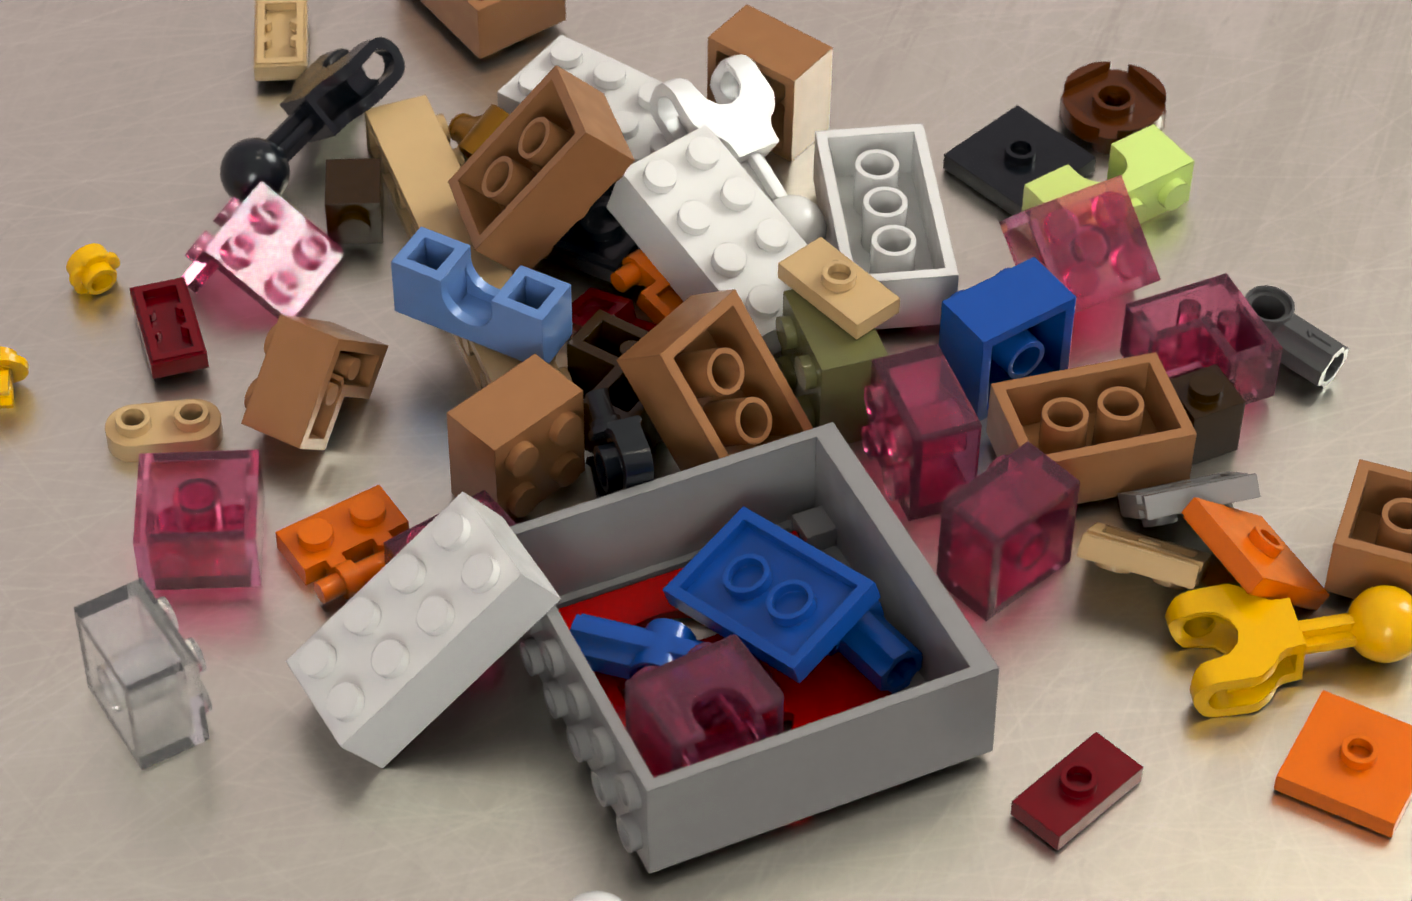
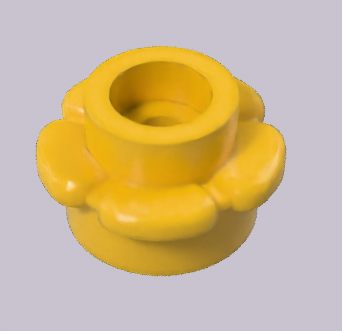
(92, 269)

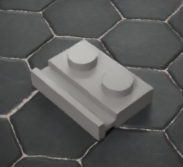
(1163, 502)

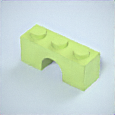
(1151, 166)

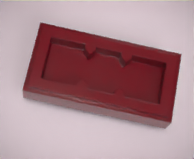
(169, 327)
(1076, 791)

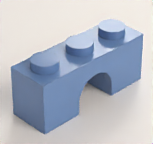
(441, 288)

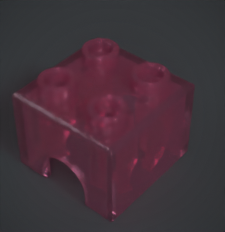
(701, 706)

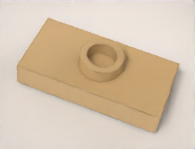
(280, 39)
(838, 287)

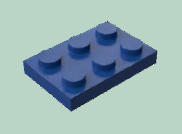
(772, 593)

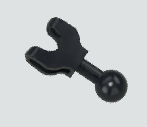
(317, 108)

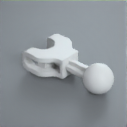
(744, 127)

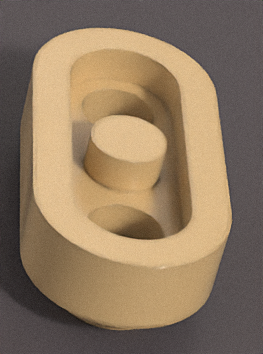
(163, 428)

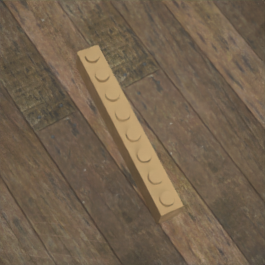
(416, 176)

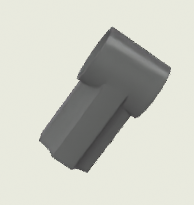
(1304, 346)

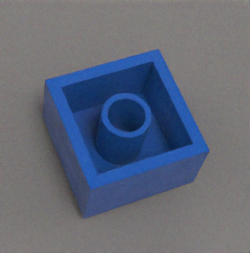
(1007, 329)

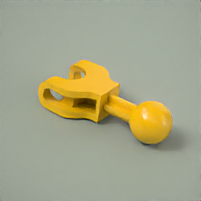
(1269, 645)

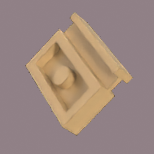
(1144, 555)

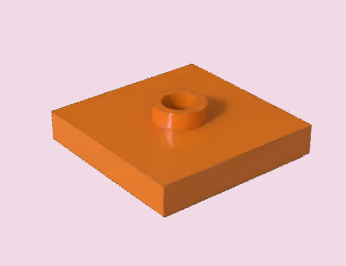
(1254, 554)
(1351, 764)

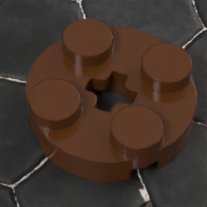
(1090, 119)

